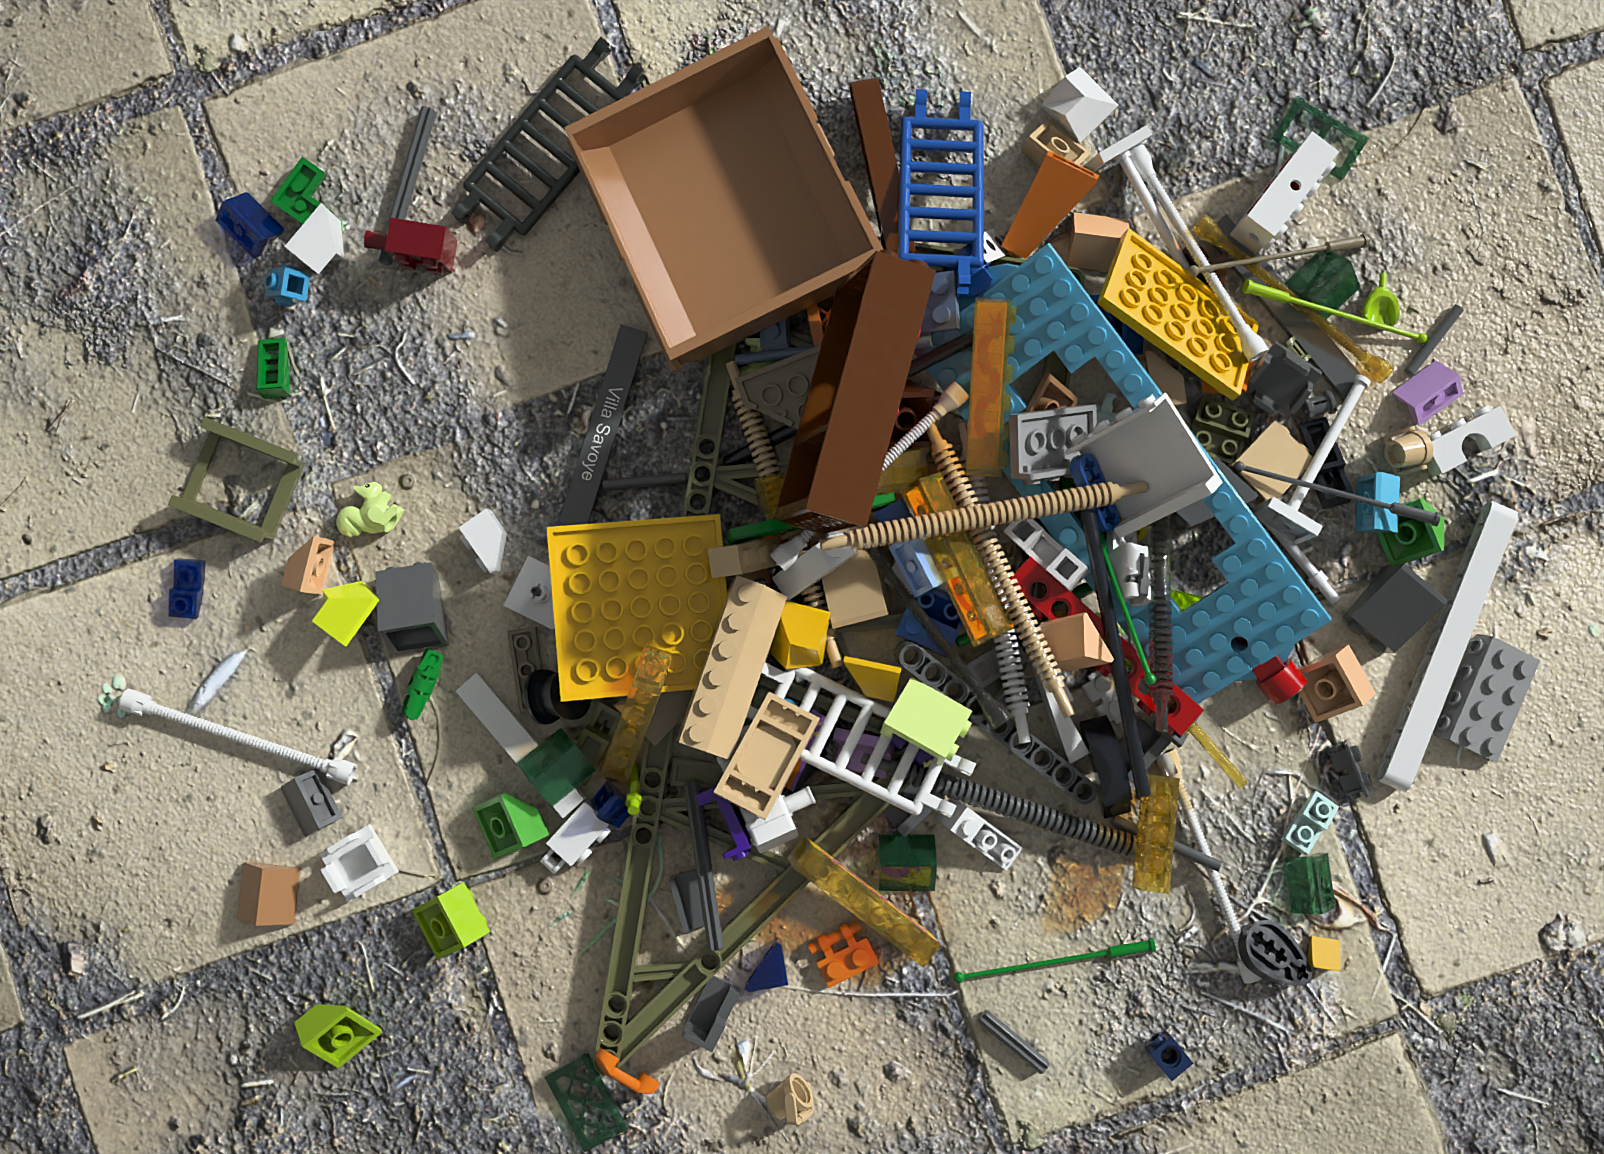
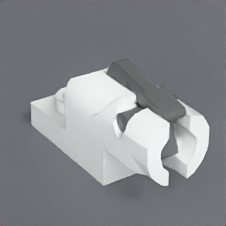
(1130, 567)

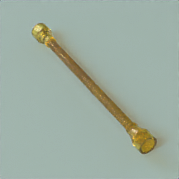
(1375, 366)

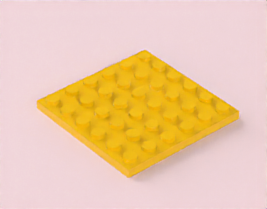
(630, 589)

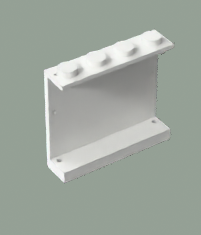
(1153, 448)

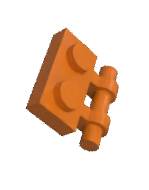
(846, 961)

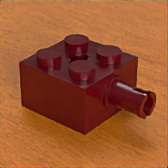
(416, 245)

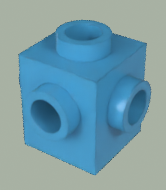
(286, 285)

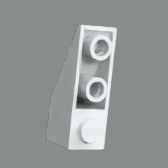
(981, 834)

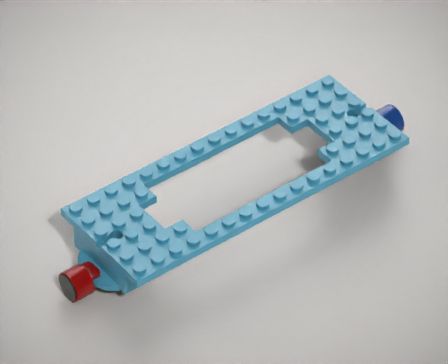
(1263, 607)

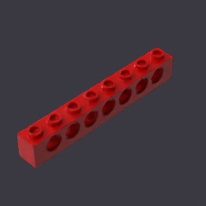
(1184, 710)

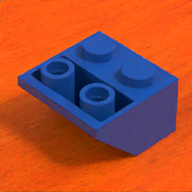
(942, 613)

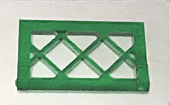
(574, 1122)

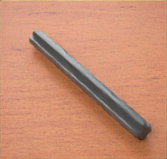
(410, 172)
(703, 867)

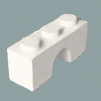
(1487, 429)
(1047, 552)

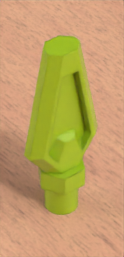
(633, 798)

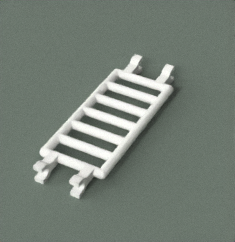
(838, 769)

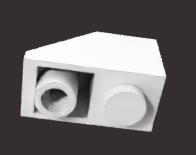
(486, 538)

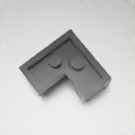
(711, 1013)

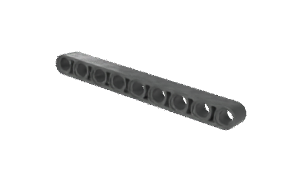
(1006, 732)

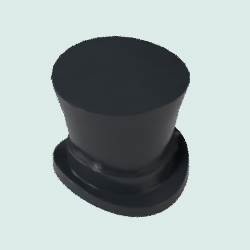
(544, 699)

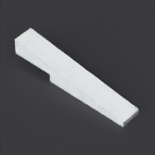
(508, 729)
(1066, 734)

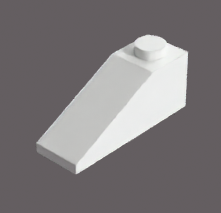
(811, 568)

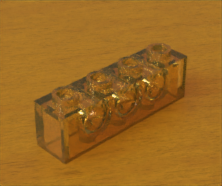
(1156, 835)

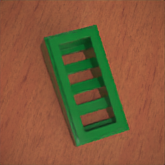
(278, 385)

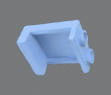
(916, 566)

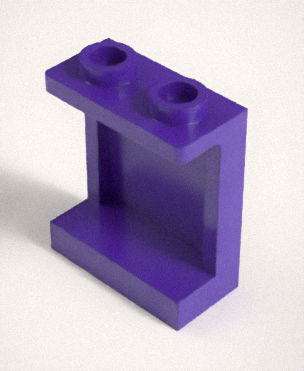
(734, 821)

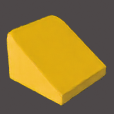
(1324, 953)

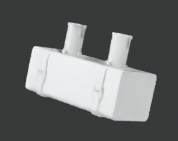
(779, 824)

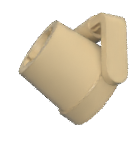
(1408, 450)
(792, 1097)

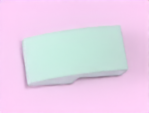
(1309, 822)

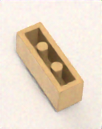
(742, 557)

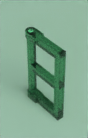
(1298, 103)

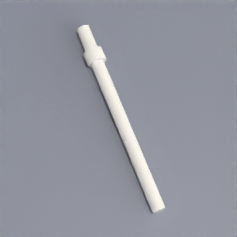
(1316, 578)

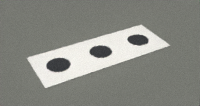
(992, 246)

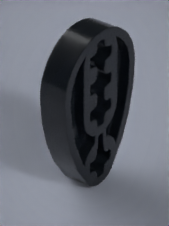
(1264, 964)

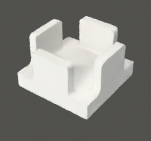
(357, 864)

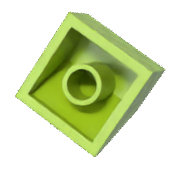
(451, 920)

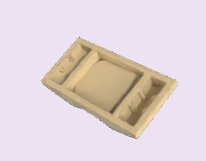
(767, 756)

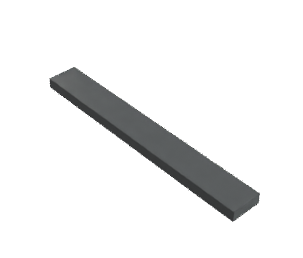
(1312, 340)

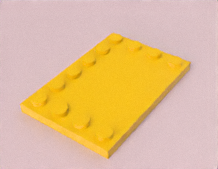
(1175, 313)

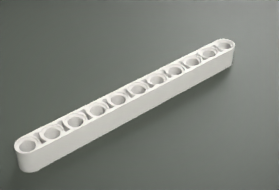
(1446, 646)

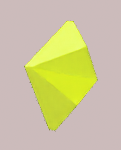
(345, 610)

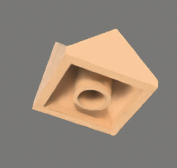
(309, 566)

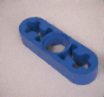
(1093, 471)

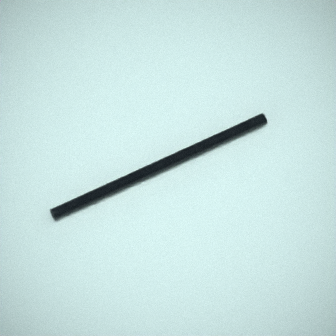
(917, 365)
(1115, 648)

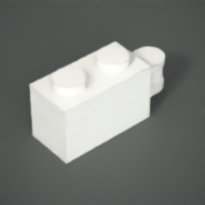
(575, 838)

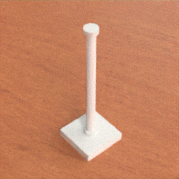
(1120, 153)
(1285, 518)

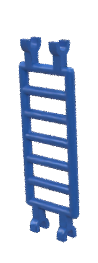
(975, 191)

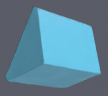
(1371, 518)

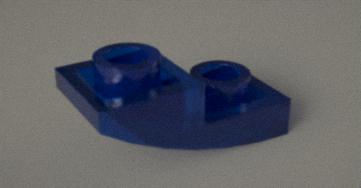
(187, 589)

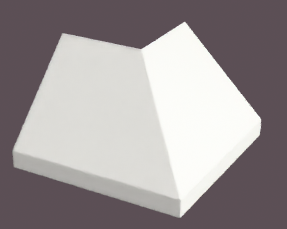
(1079, 105)
(318, 240)

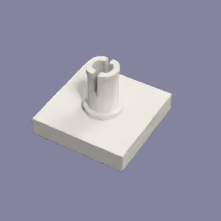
(533, 593)

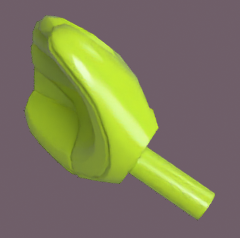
(1381, 304)

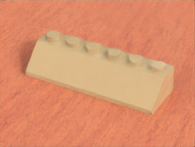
(732, 668)

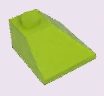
(335, 1033)

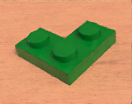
(297, 191)

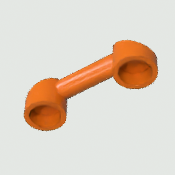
(643, 1084)

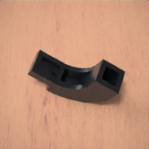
(1108, 766)

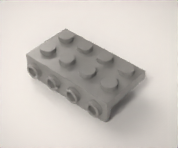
(1043, 437)
(1486, 696)

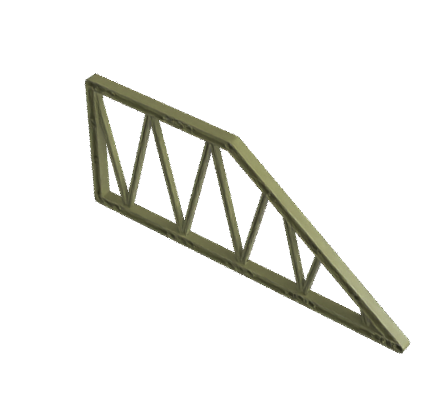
(691, 975)

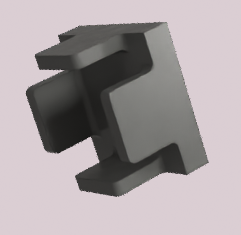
(1281, 381)

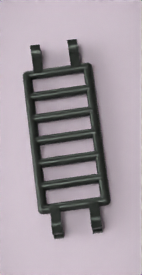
(476, 195)

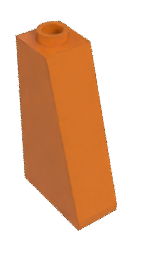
(1051, 197)

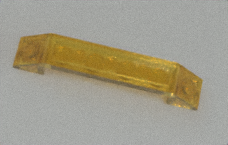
(635, 715)

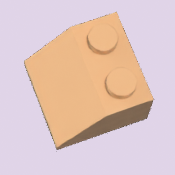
(1334, 684)

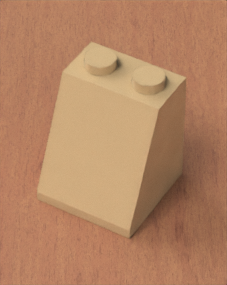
(856, 591)

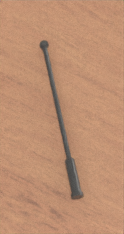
(1394, 508)

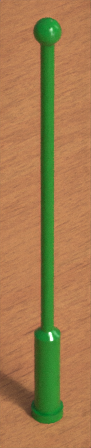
(1149, 678)
(1112, 951)

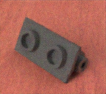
(1355, 780)

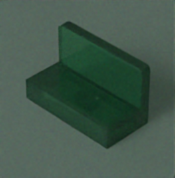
(1309, 884)

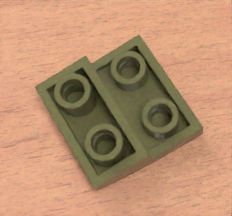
(1221, 428)

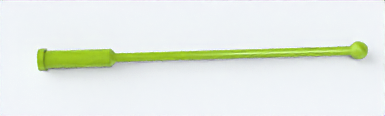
(1284, 297)

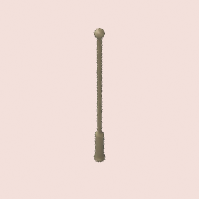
(1332, 246)

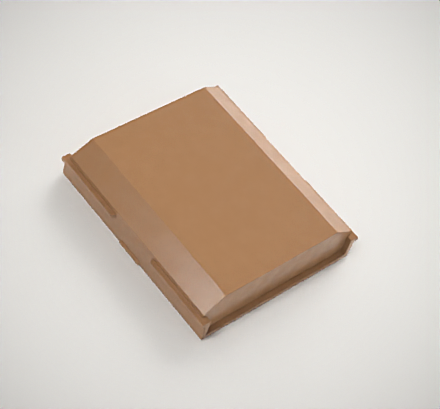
(722, 198)

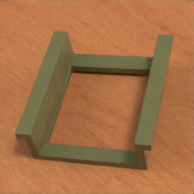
(279, 502)

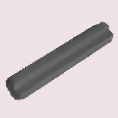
(1013, 1041)

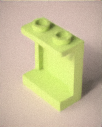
(928, 720)

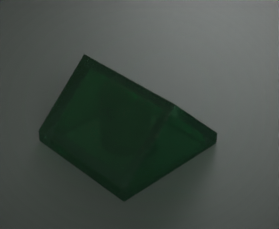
(1325, 281)
(556, 767)
(907, 862)

